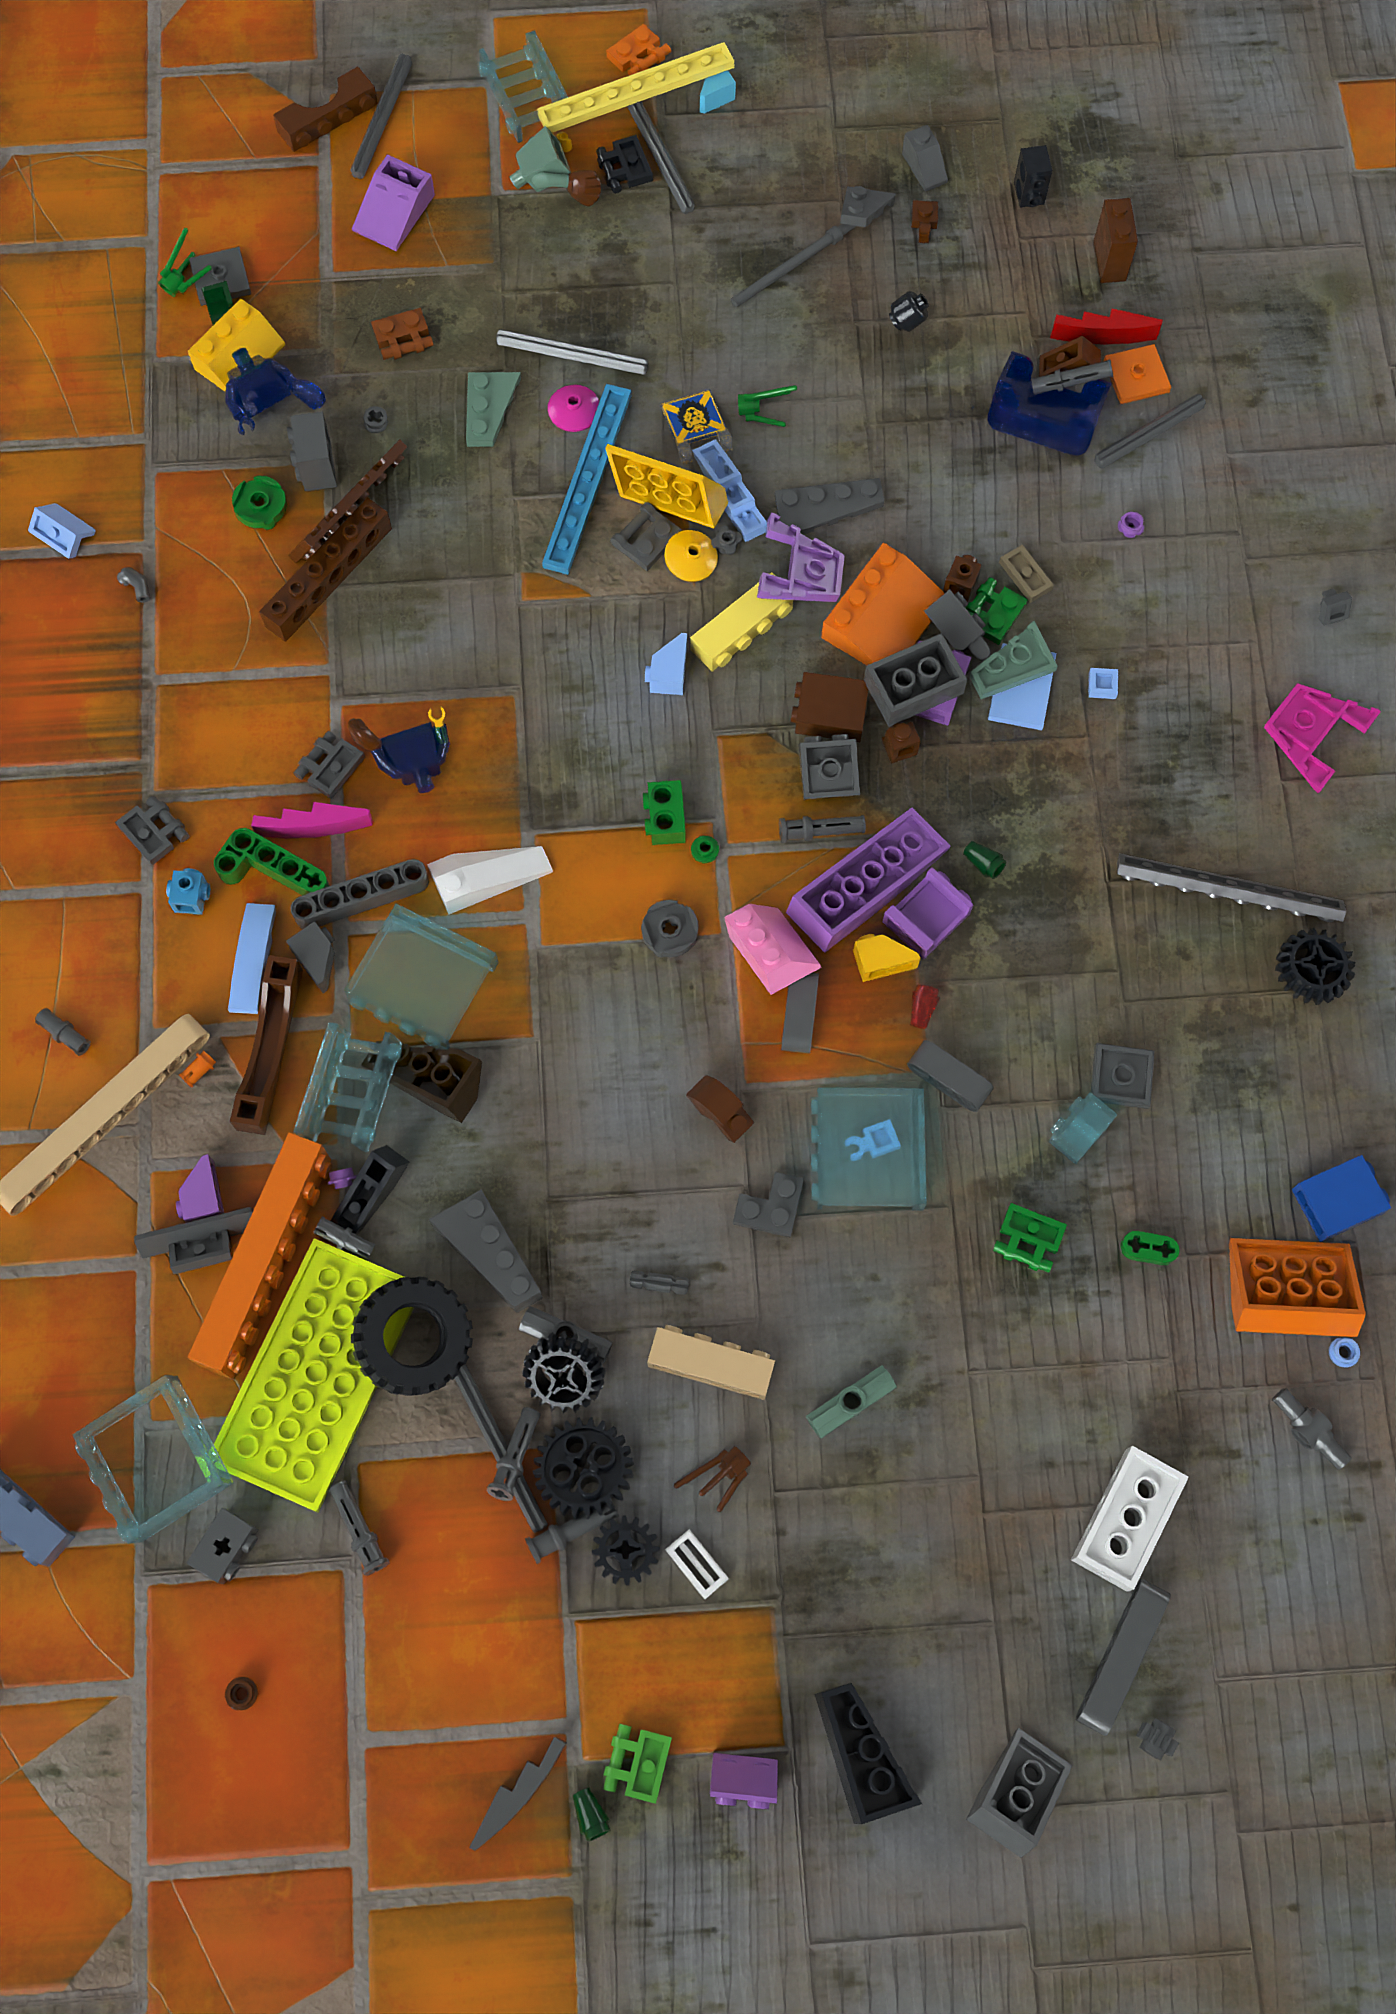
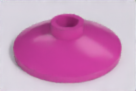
(569, 416)

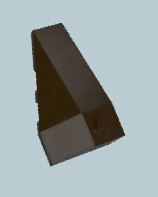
(436, 1077)

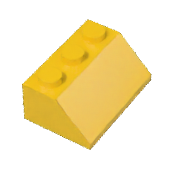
(238, 328)

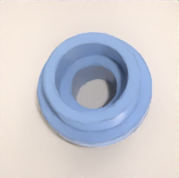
(1352, 1348)

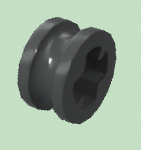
(373, 426)

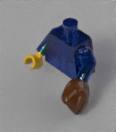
(409, 754)

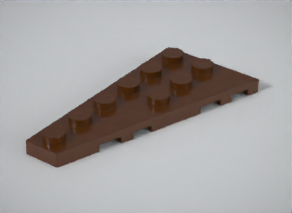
(347, 505)

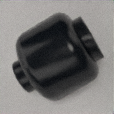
(909, 311)

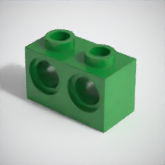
(669, 812)

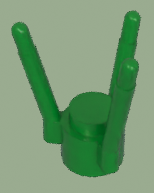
(173, 280)
(749, 404)

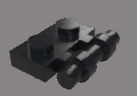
(631, 160)

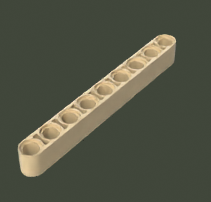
(101, 1114)

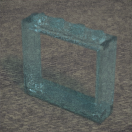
(196, 1437)

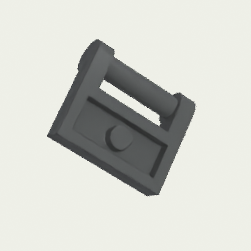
(651, 543)

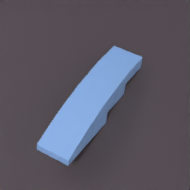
(741, 504)
(251, 958)

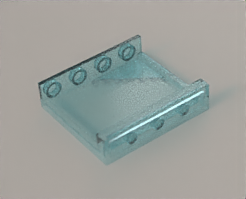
(419, 976)
(869, 1147)

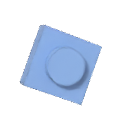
(1103, 683)

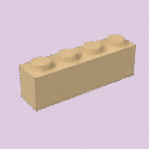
(710, 1362)

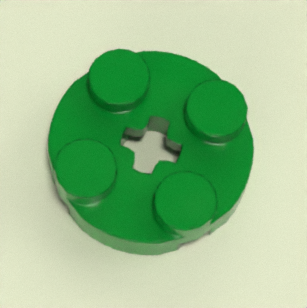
(259, 516)

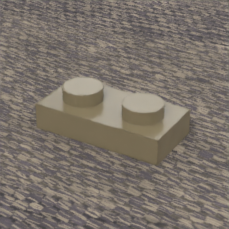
(1026, 573)

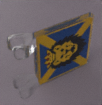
(695, 420)

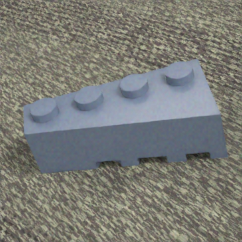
(30, 1525)

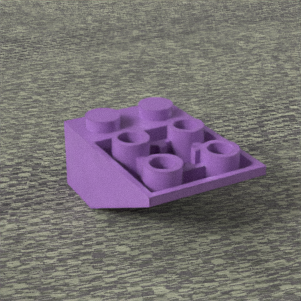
(393, 202)
(744, 1779)

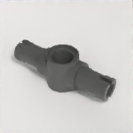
(1311, 1428)

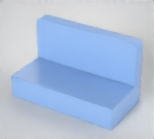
(59, 528)

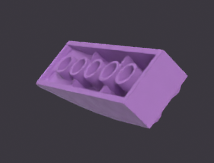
(866, 879)

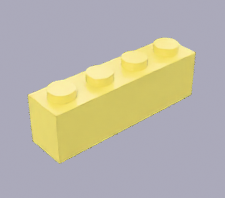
(737, 627)

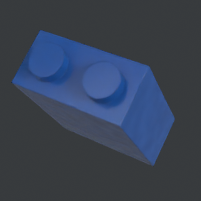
(1341, 1198)

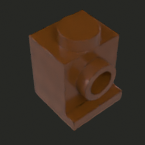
(963, 576)
(900, 737)

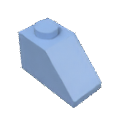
(668, 667)

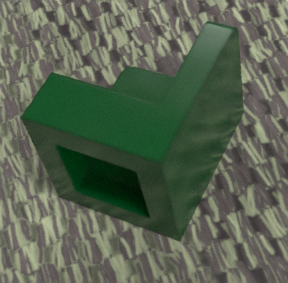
(217, 300)

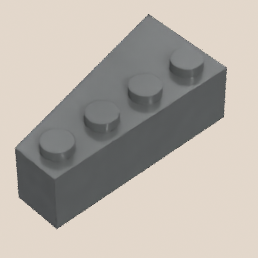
(482, 1241)

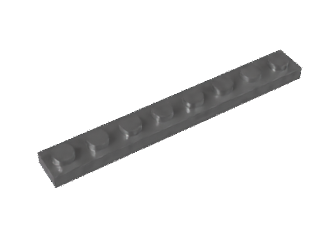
(1238, 889)

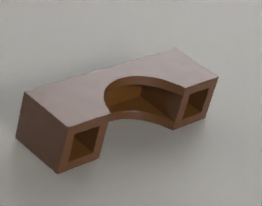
(303, 124)

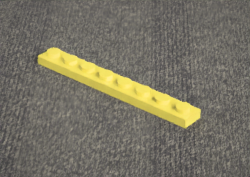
(636, 87)

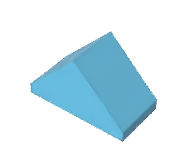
(717, 91)

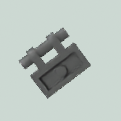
(334, 769)
(144, 833)

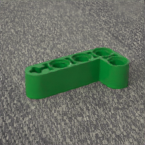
(276, 868)

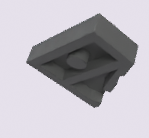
(864, 205)

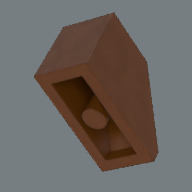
(1069, 356)

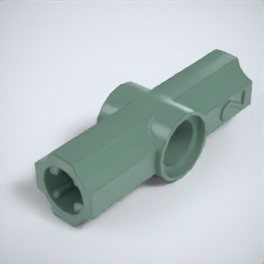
(835, 1413)

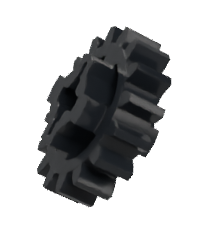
(626, 1564)

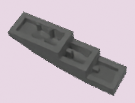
(510, 1802)

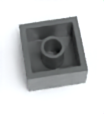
(312, 451)

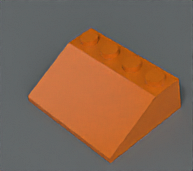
(882, 608)
(1295, 1288)

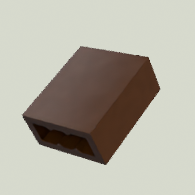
(1115, 240)
(830, 706)

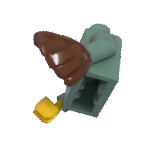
(545, 166)

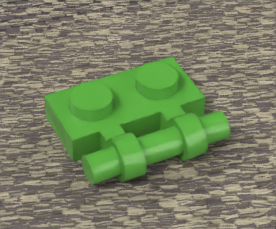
(647, 1765)

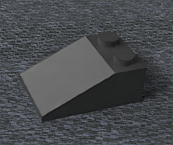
(1020, 1794)

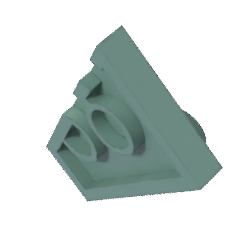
(487, 403)
(1018, 662)

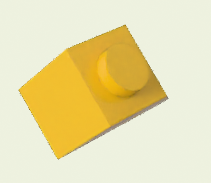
(882, 957)

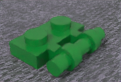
(1003, 612)
(1032, 1229)

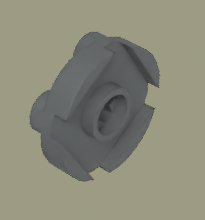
(676, 914)

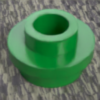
(705, 857)

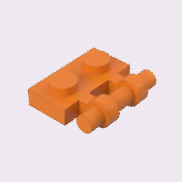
(634, 47)

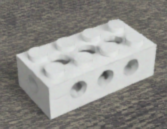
(1150, 1518)

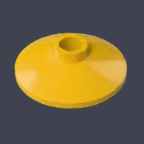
(687, 566)

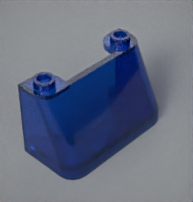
(1050, 418)

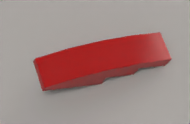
(1118, 328)

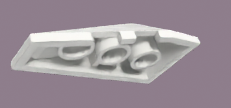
(476, 876)

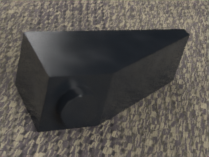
(370, 1188)

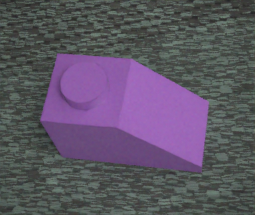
(200, 1193)

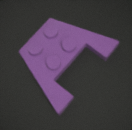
(813, 567)

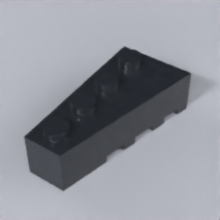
(866, 1767)

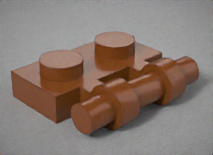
(399, 329)

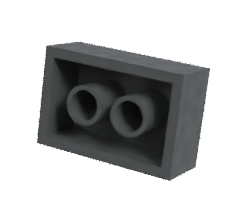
(915, 679)

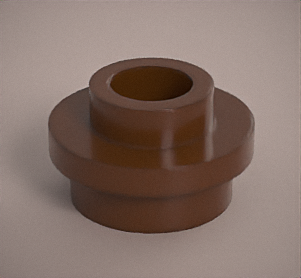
(231, 1693)

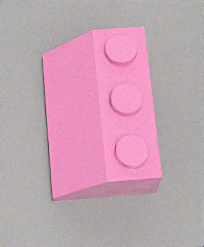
(770, 946)

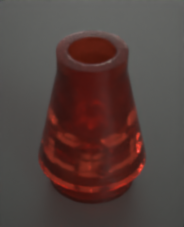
(923, 1005)

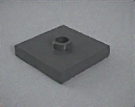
(226, 266)
(1122, 1075)

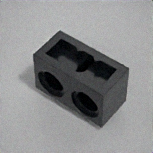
(1032, 176)

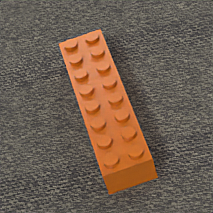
(261, 1257)

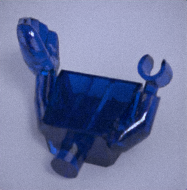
(262, 383)

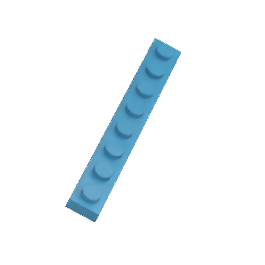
(586, 479)

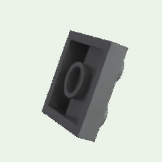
(829, 767)

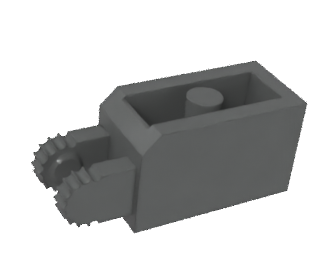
(958, 625)

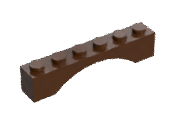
(259, 1084)

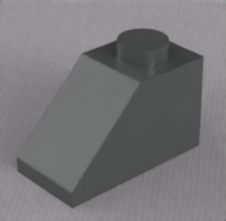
(924, 157)
(315, 953)

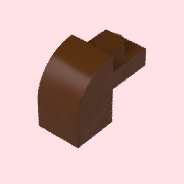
(721, 1106)

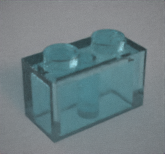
(1082, 1128)

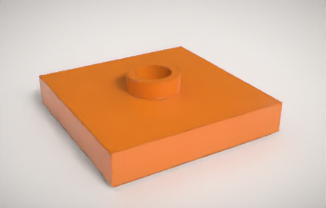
(1138, 374)

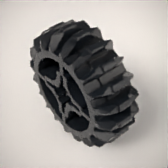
(1294, 970)
(571, 1388)

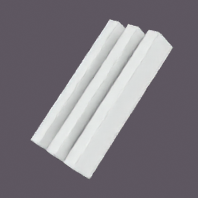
(680, 1543)

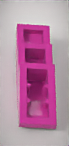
(322, 821)

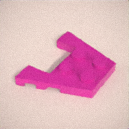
(1305, 721)

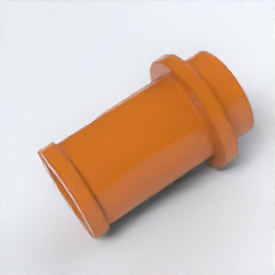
(197, 1068)

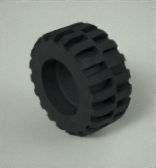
(452, 1327)

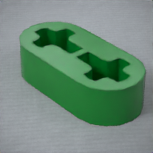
(1151, 1241)

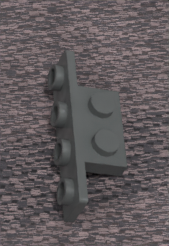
(195, 1242)

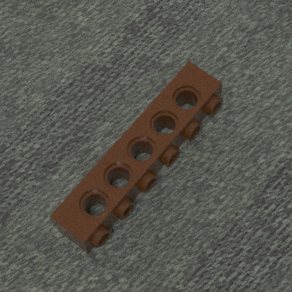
(326, 569)

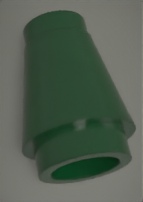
(985, 860)
(590, 1815)

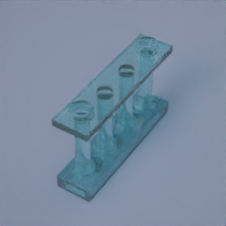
(541, 69)
(323, 1078)

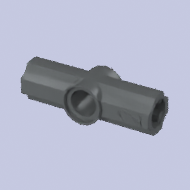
(541, 1324)

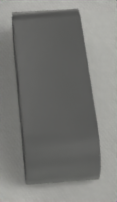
(800, 1014)
(950, 1076)

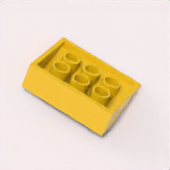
(667, 487)

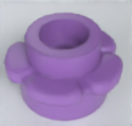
(1134, 519)
(341, 1178)

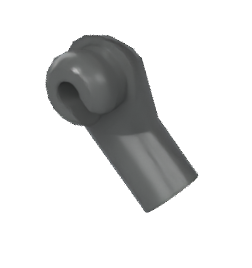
(137, 580)

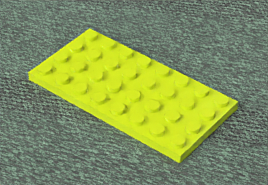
(304, 1383)

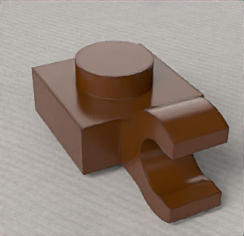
(925, 218)

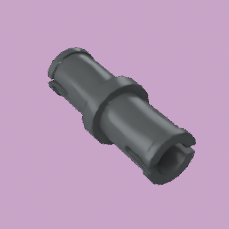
(62, 1031)
(344, 1238)

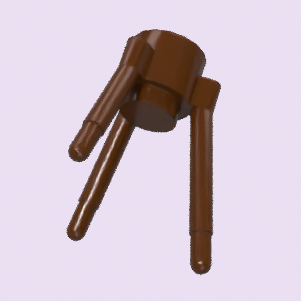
(733, 1464)

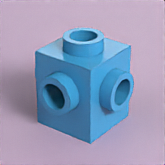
(188, 891)

